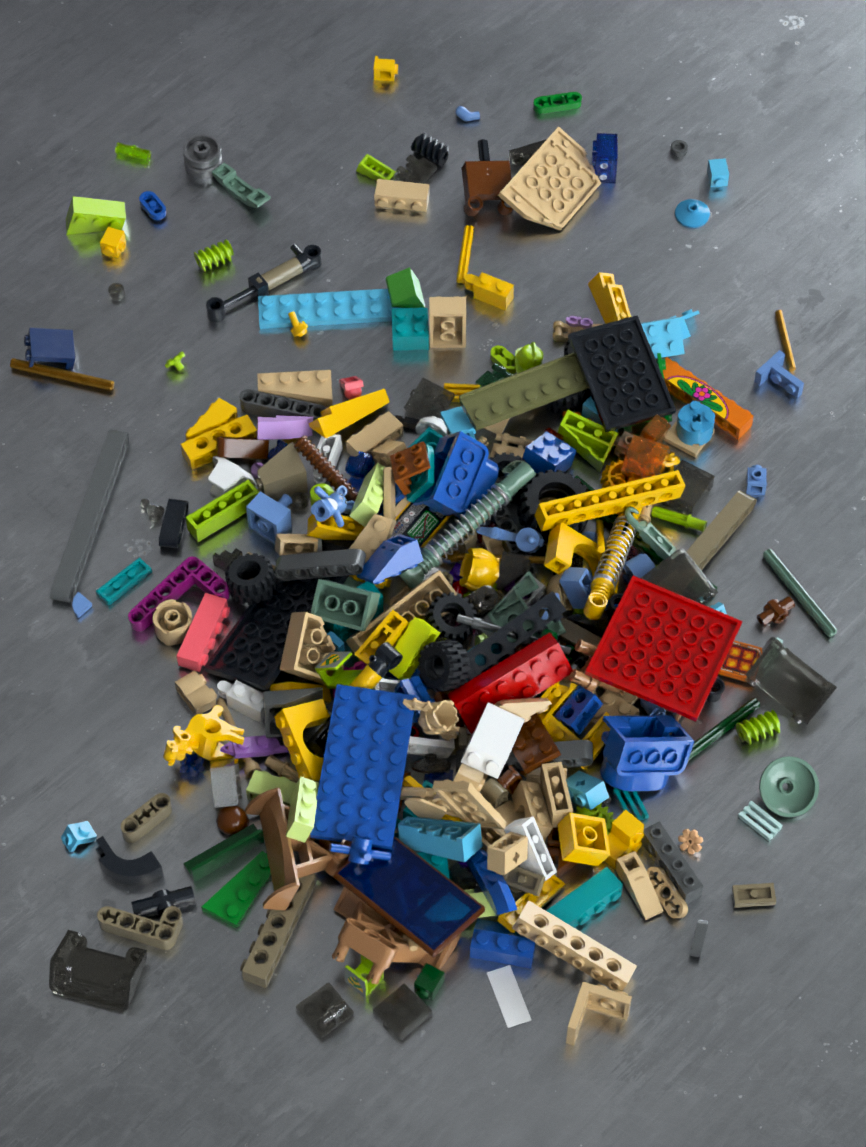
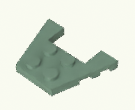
(514, 605)

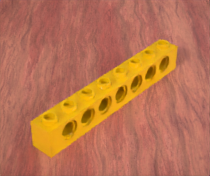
(609, 500)

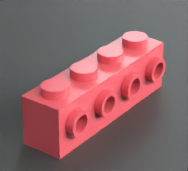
(202, 632)

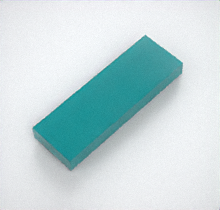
(124, 581)

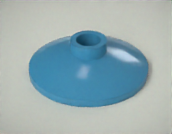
(692, 213)

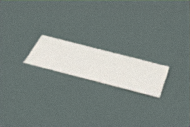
(509, 996)

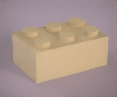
(447, 322)

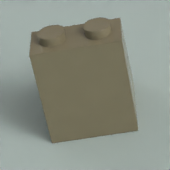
(282, 474)

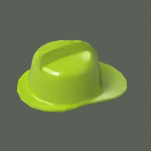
(528, 357)

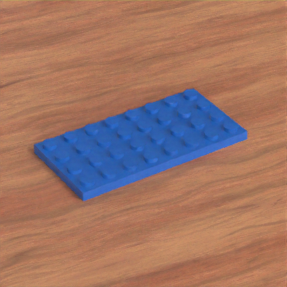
(363, 766)

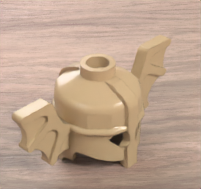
(436, 717)

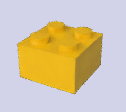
(583, 839)

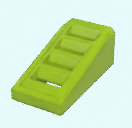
(374, 163)

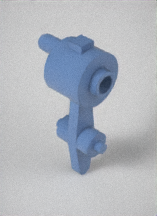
(526, 539)

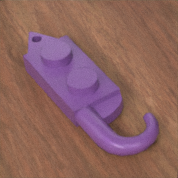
(254, 747)

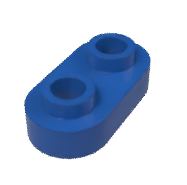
(155, 207)

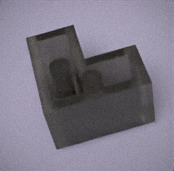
(224, 783)

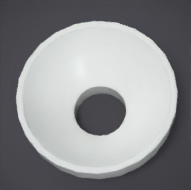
(433, 422)

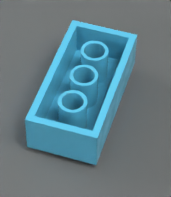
(664, 336)

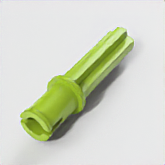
(678, 518)

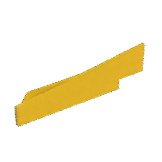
(609, 298)
(348, 412)

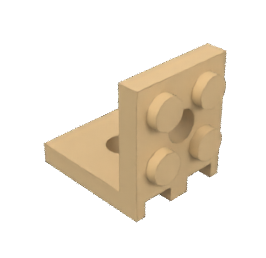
(598, 999)

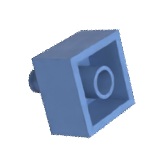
(269, 516)

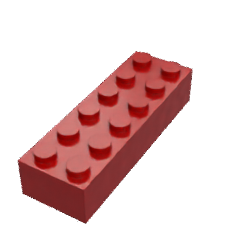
(516, 677)

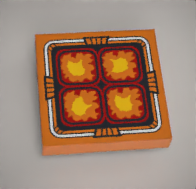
(739, 660)

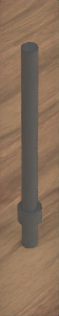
(476, 623)

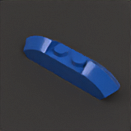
(492, 884)

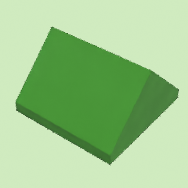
(405, 290)

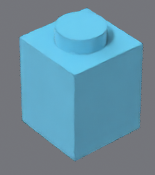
(718, 172)

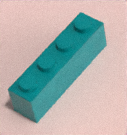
(588, 898)

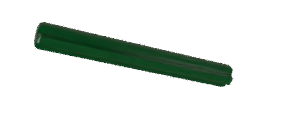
(724, 726)

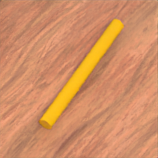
(600, 536)

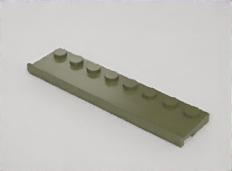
(523, 391)

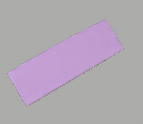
(283, 427)

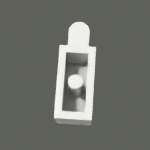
(332, 449)
(242, 699)

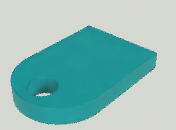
(423, 480)

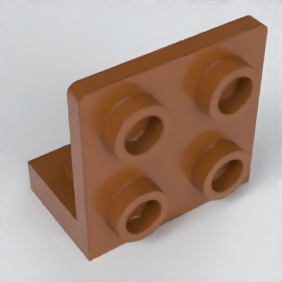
(409, 463)

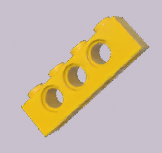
(198, 457)

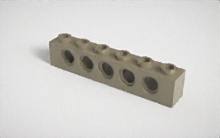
(262, 972)

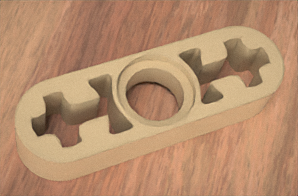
(674, 897)

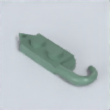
(650, 534)

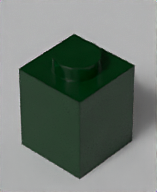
(429, 982)

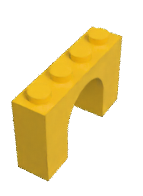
(564, 542)
(292, 724)

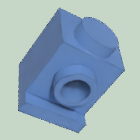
(756, 477)

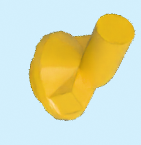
(298, 329)

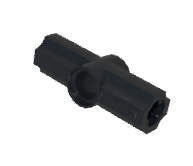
(163, 899)

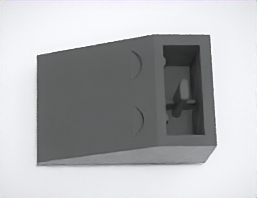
(277, 700)

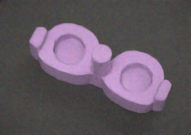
(576, 321)

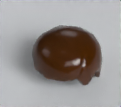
(232, 820)

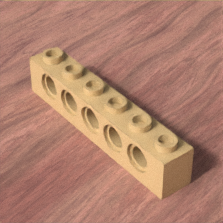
(574, 947)

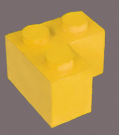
(624, 837)

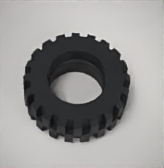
(547, 485)

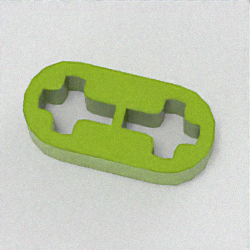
(507, 358)

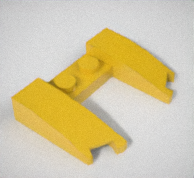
(558, 696)

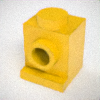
(385, 69)

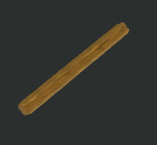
(62, 374)

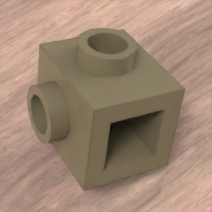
(622, 445)

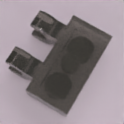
(420, 172)

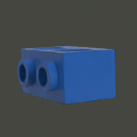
(579, 709)

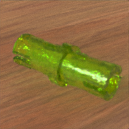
(133, 151)

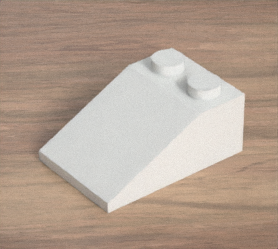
(492, 740)

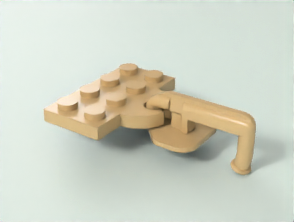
(455, 800)

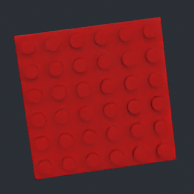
(664, 648)

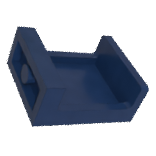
(50, 346)

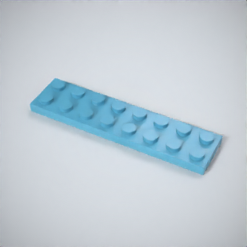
(325, 308)

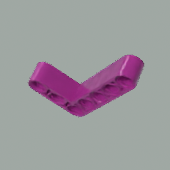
(176, 590)

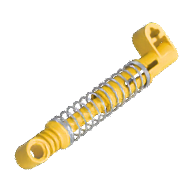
(615, 550)

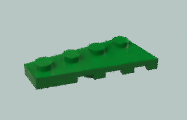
(240, 893)

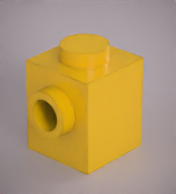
(113, 242)

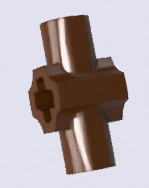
(775, 611)

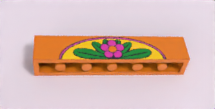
(689, 388)

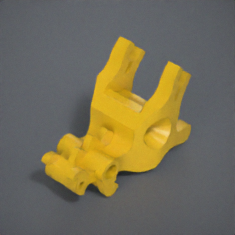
(203, 738)

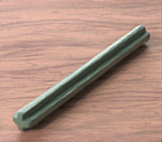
(799, 592)

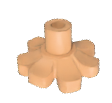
(691, 841)

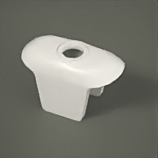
(227, 476)

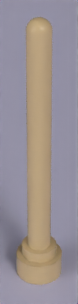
(250, 765)

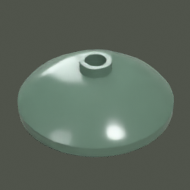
(801, 790)

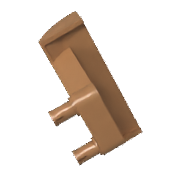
(280, 850)
(378, 939)

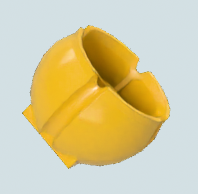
(479, 569)

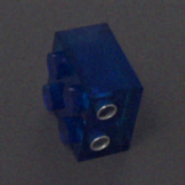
(605, 157)

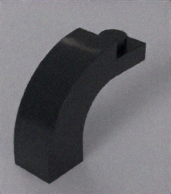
(128, 872)

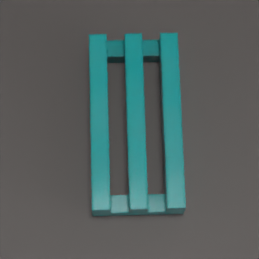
(617, 792)

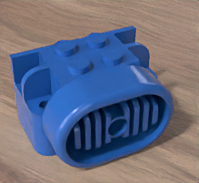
(459, 475)
(642, 751)

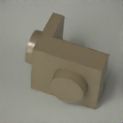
(462, 740)

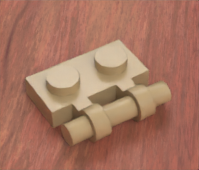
(503, 447)

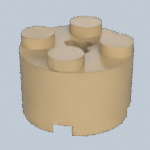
(172, 621)

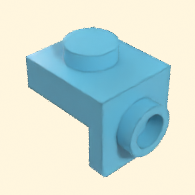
(78, 834)

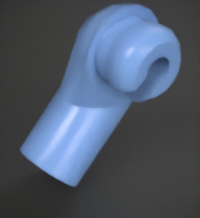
(465, 115)

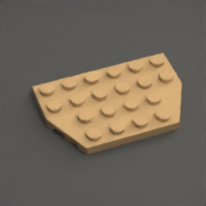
(552, 182)

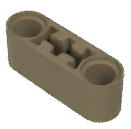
(146, 817)

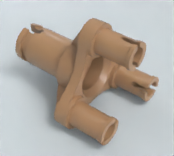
(579, 676)

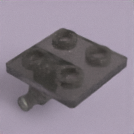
(324, 1010)

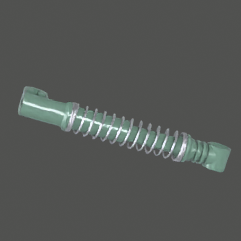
(501, 493)

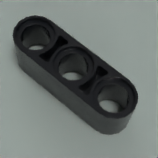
(173, 523)

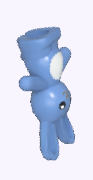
(331, 505)

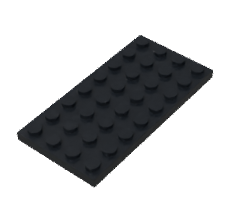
(257, 640)

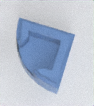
(80, 605)

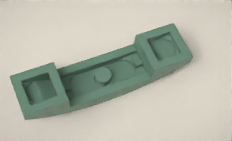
(238, 188)

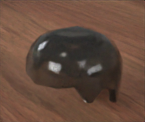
(462, 877)

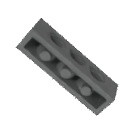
(668, 857)

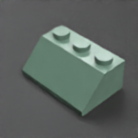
(344, 604)

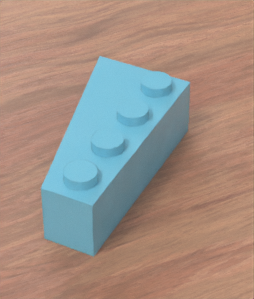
(441, 837)

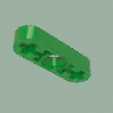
(545, 100)

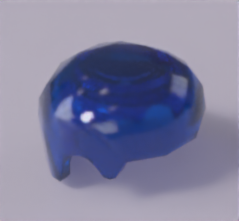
(359, 465)

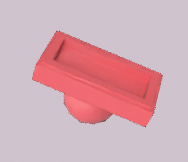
(351, 387)

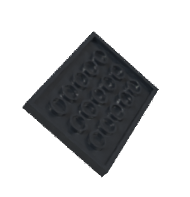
(621, 373)

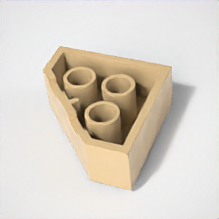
(306, 646)

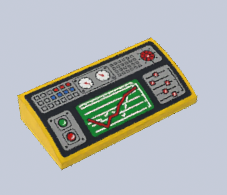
(419, 523)

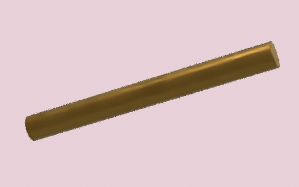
(785, 340)

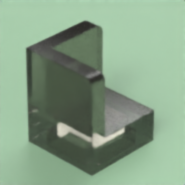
(225, 558)

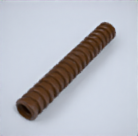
(324, 467)

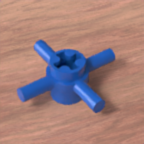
(360, 850)

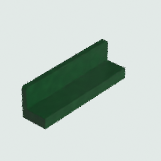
(224, 852)

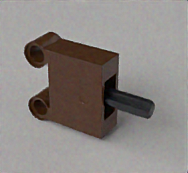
(485, 181)

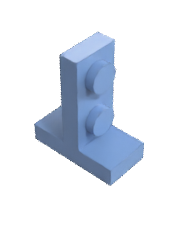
(774, 370)

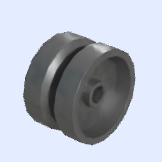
(201, 155)

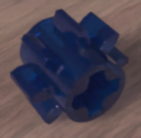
(197, 765)

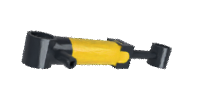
(385, 659)

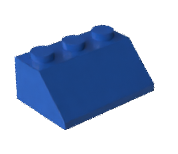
(497, 944)

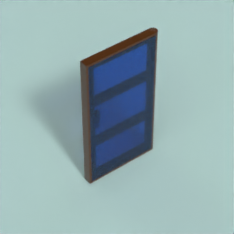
(412, 896)

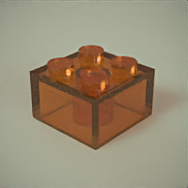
(645, 458)

